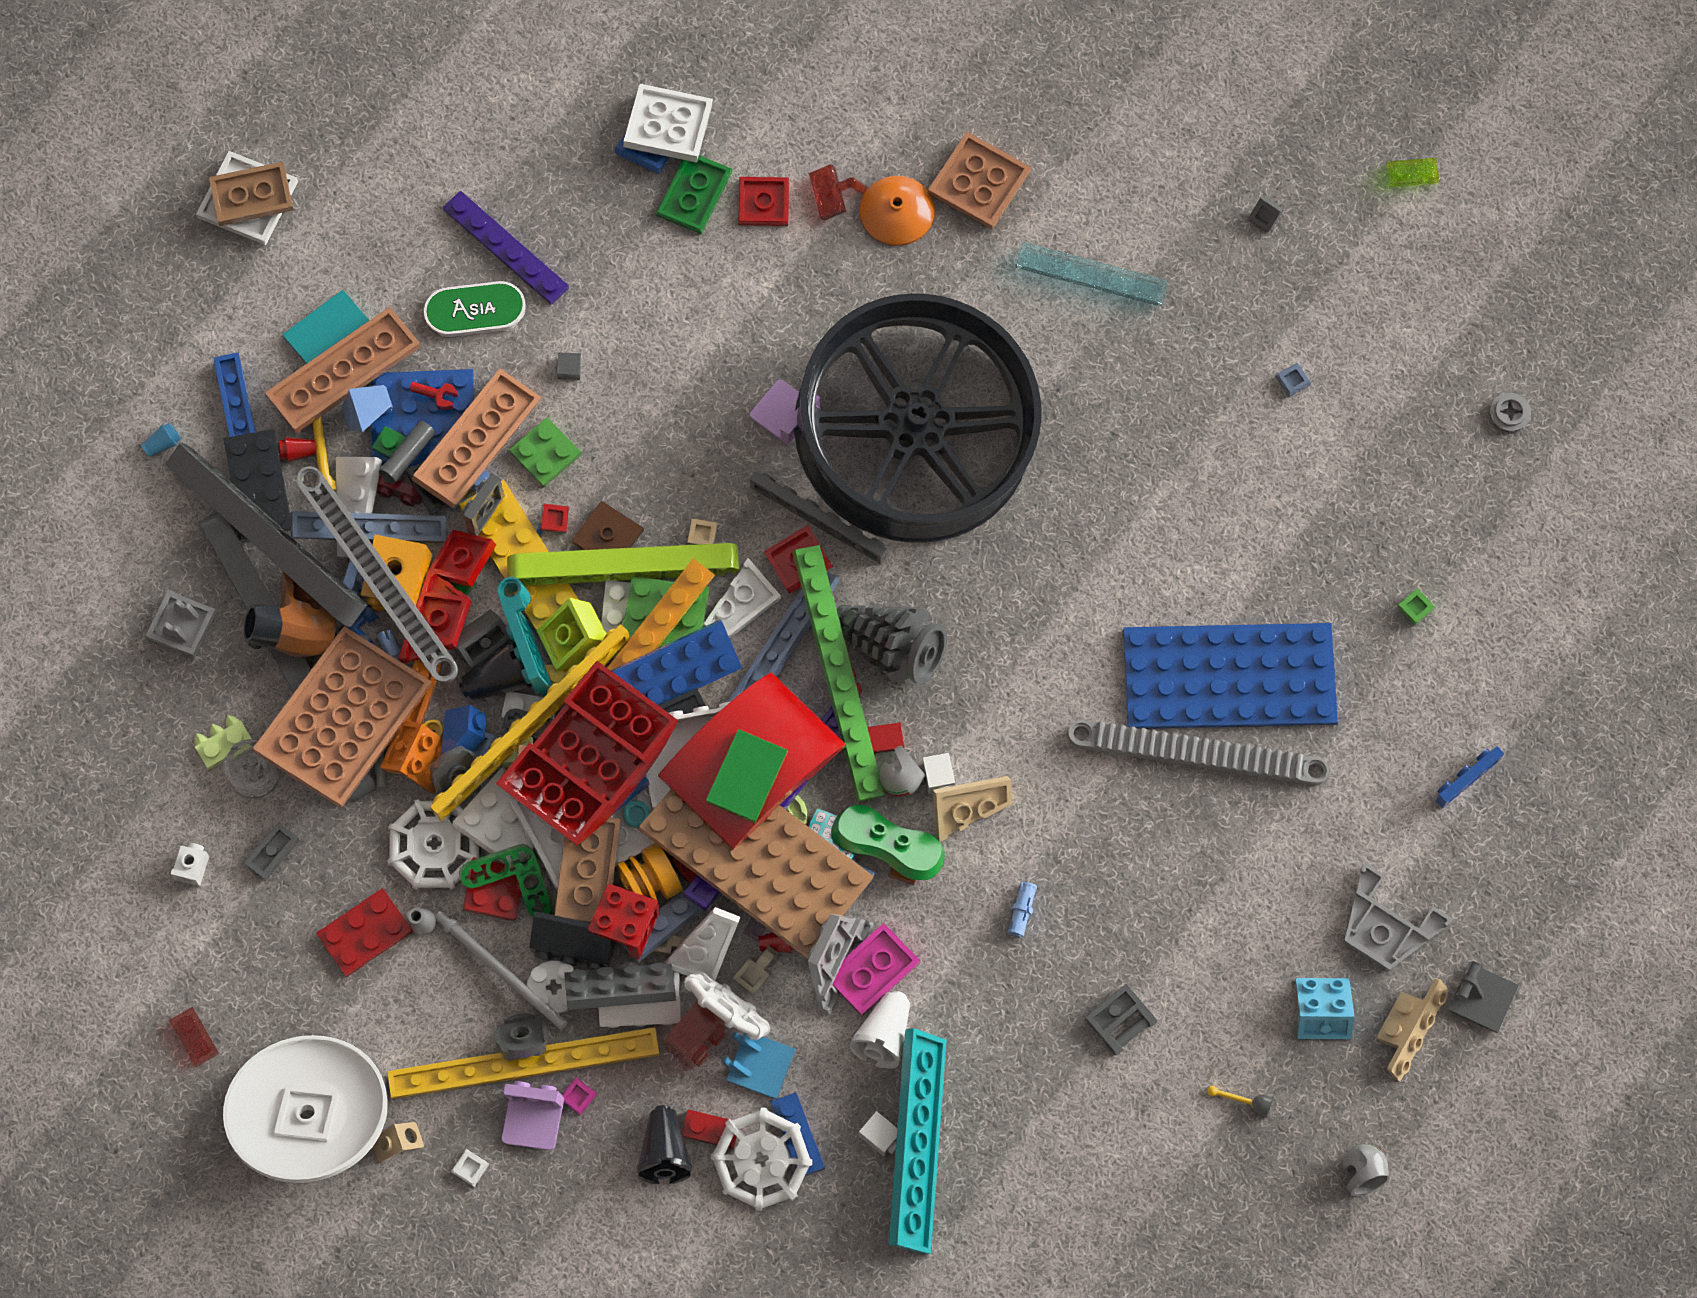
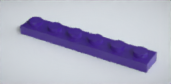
(506, 247)

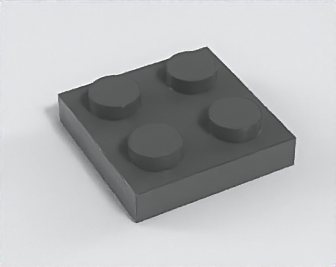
(484, 504)

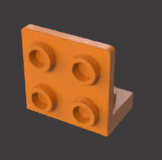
(412, 753)

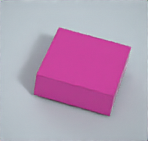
(578, 1096)

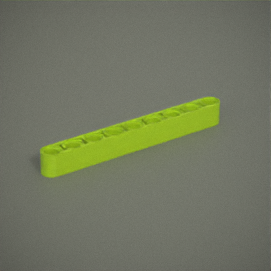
(620, 563)

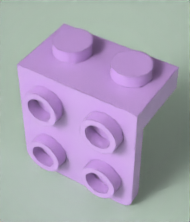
(777, 411)
(532, 1115)

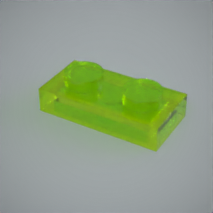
(1412, 172)

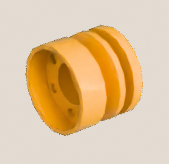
(651, 876)

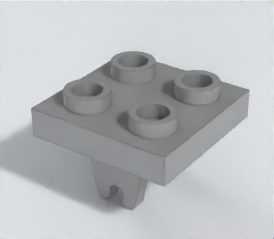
(181, 624)

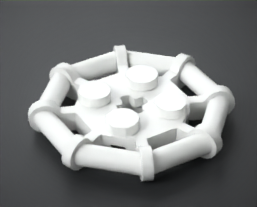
(424, 855)
(727, 1005)
(754, 1173)

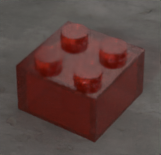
(695, 1036)

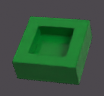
(387, 442)

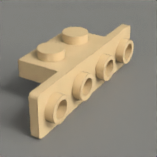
(1409, 1024)

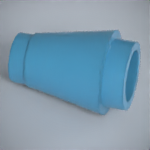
(161, 440)

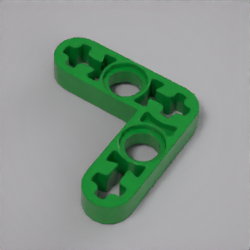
(520, 869)

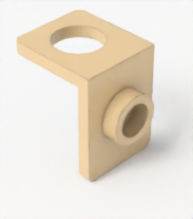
(393, 1141)

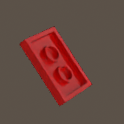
(364, 932)

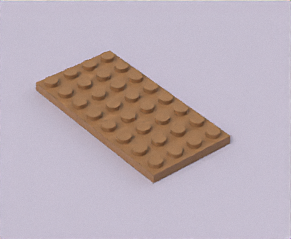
(777, 875)

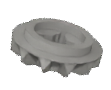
(1517, 404)

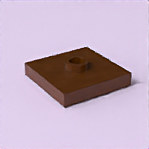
(607, 530)

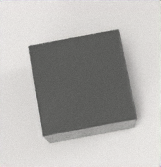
(569, 366)

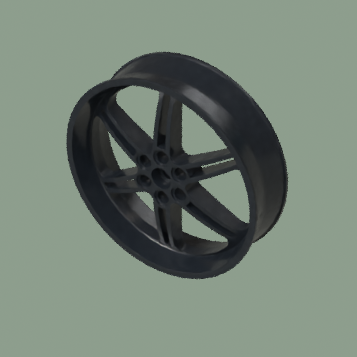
(955, 322)

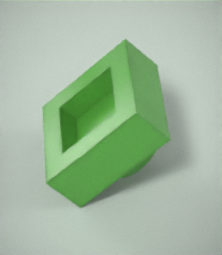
(1416, 607)

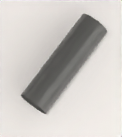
(406, 452)

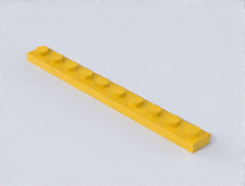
(524, 728)
(495, 1068)

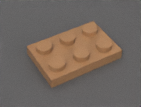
(251, 193)

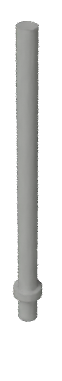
(451, 927)

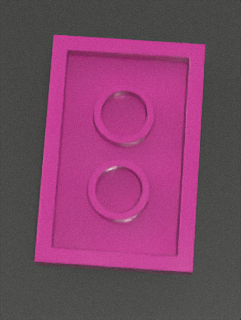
(874, 969)

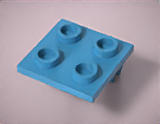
(759, 1065)

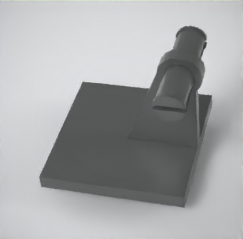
(1483, 997)

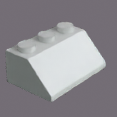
(643, 1014)

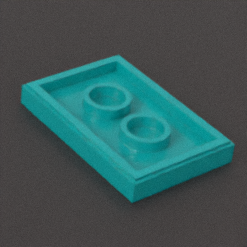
(325, 326)

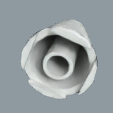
(883, 1031)

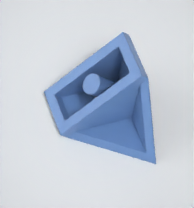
(364, 406)

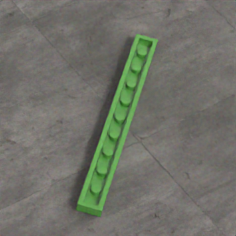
(838, 673)

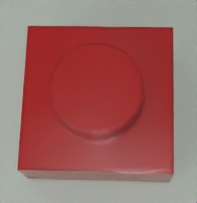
(554, 518)

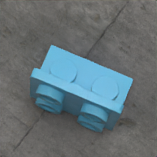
(1324, 1008)

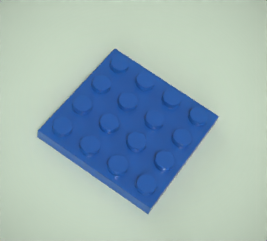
(412, 407)

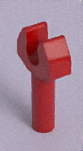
(437, 394)

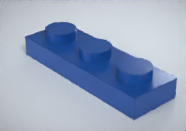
(1468, 776)
(791, 1110)

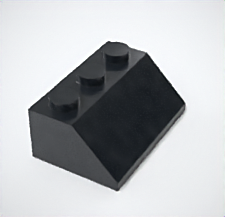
(569, 941)

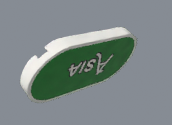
(474, 309)

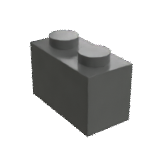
(481, 638)

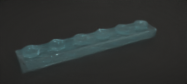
(1092, 274)

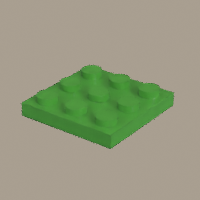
(646, 594)

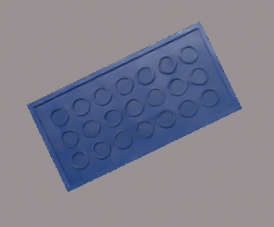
(1230, 676)

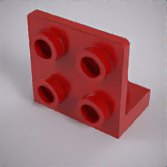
(625, 918)

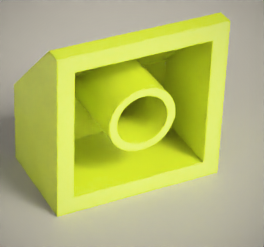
(571, 633)

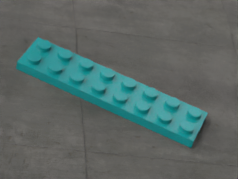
(917, 1142)

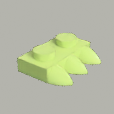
(221, 741)

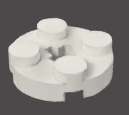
(541, 978)

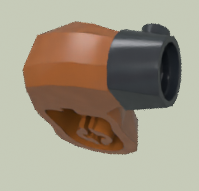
(296, 628)

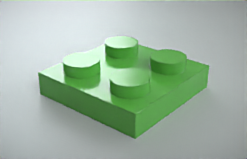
(545, 452)

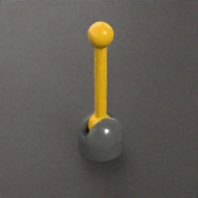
(1260, 1104)

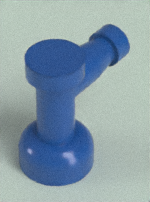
(366, 615)

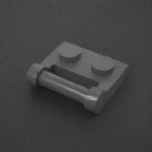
(1115, 1012)

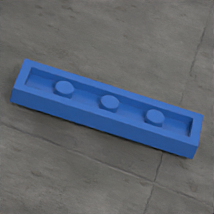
(234, 394)

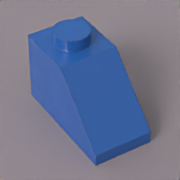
(464, 728)

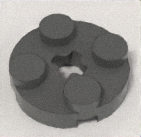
(447, 764)
(533, 1042)

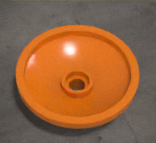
(893, 223)

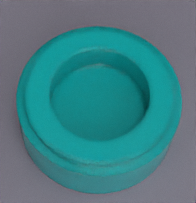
(635, 813)

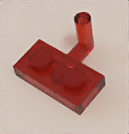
(829, 191)

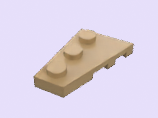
(968, 802)

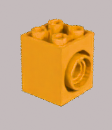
(405, 555)

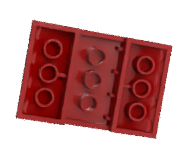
(767, 712)
(589, 755)

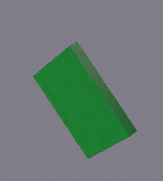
(694, 193)
(746, 776)

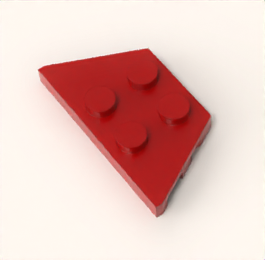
(443, 610)

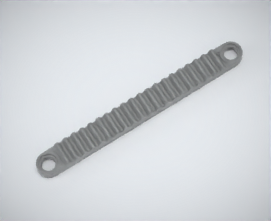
(377, 574)
(1198, 752)

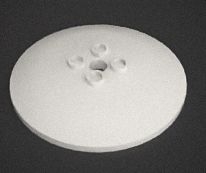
(299, 1076)

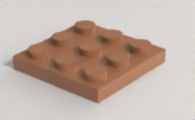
(979, 180)

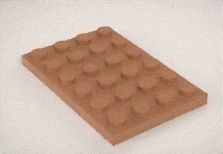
(342, 717)

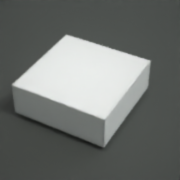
(470, 1168)

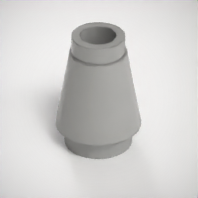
(424, 924)

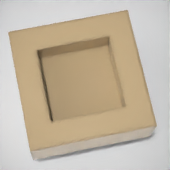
(702, 532)

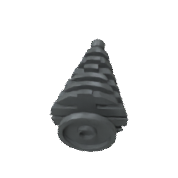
(895, 640)

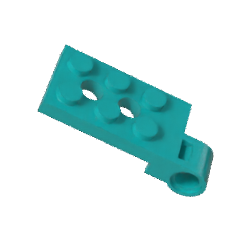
(520, 631)

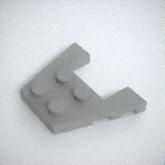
(1382, 933)
(830, 952)

